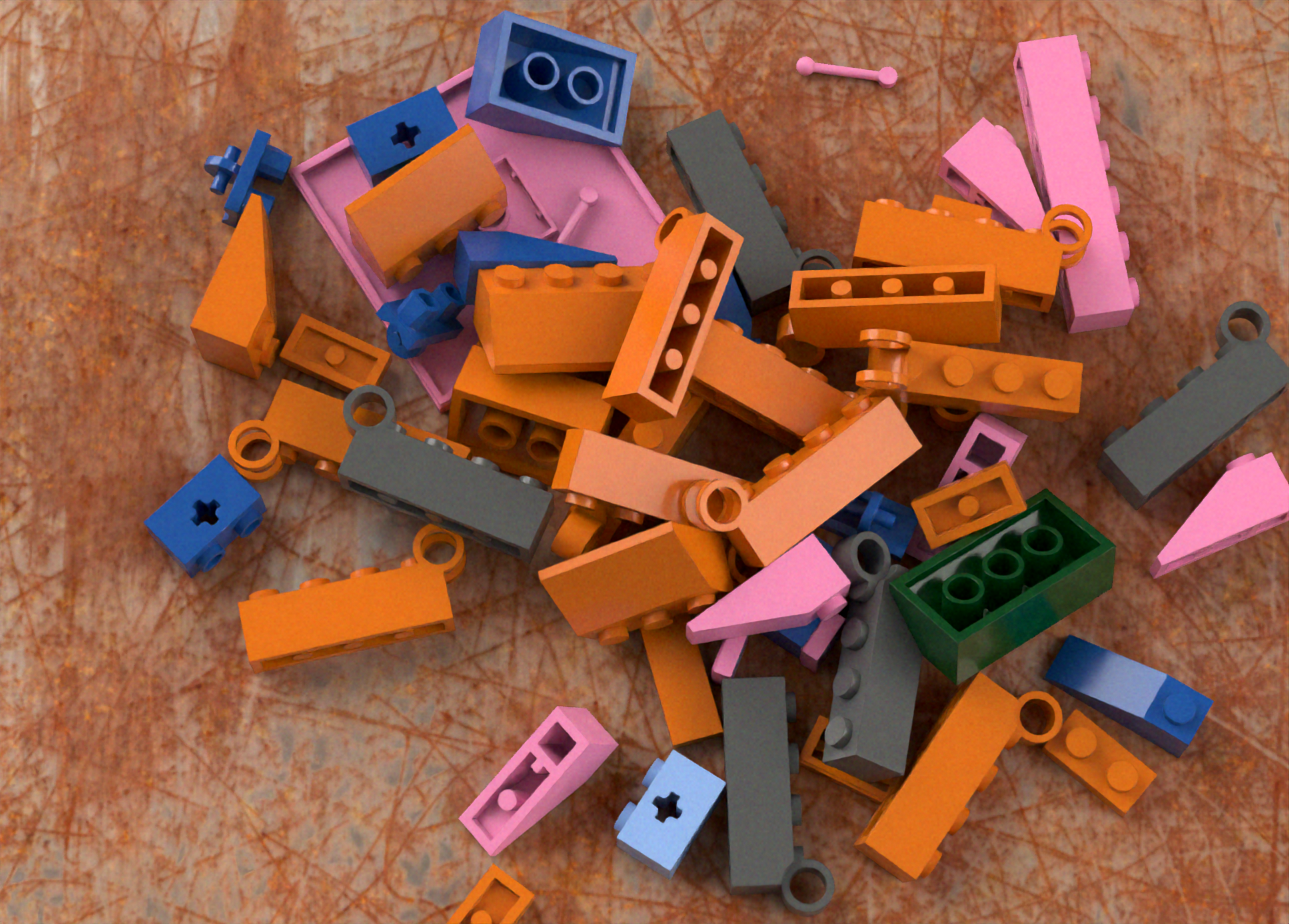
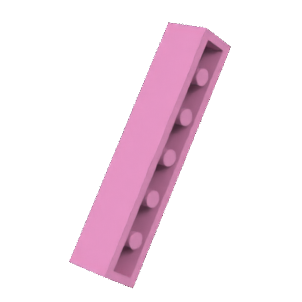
(1072, 171)

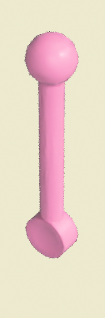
(886, 76)
(588, 197)

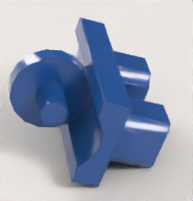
(260, 161)
(422, 319)
(878, 515)

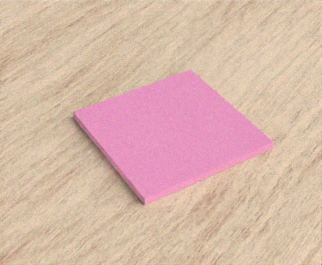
(542, 194)

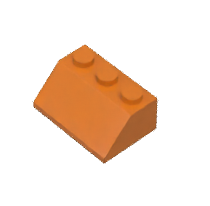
(425, 206)
(522, 416)
(640, 581)

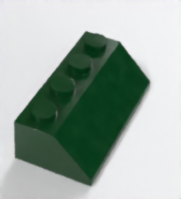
(1003, 585)

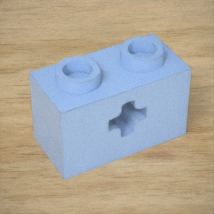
(667, 843)

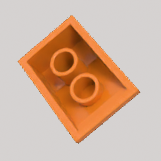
(239, 310)

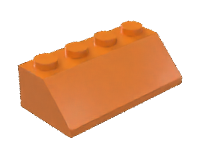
(556, 316)

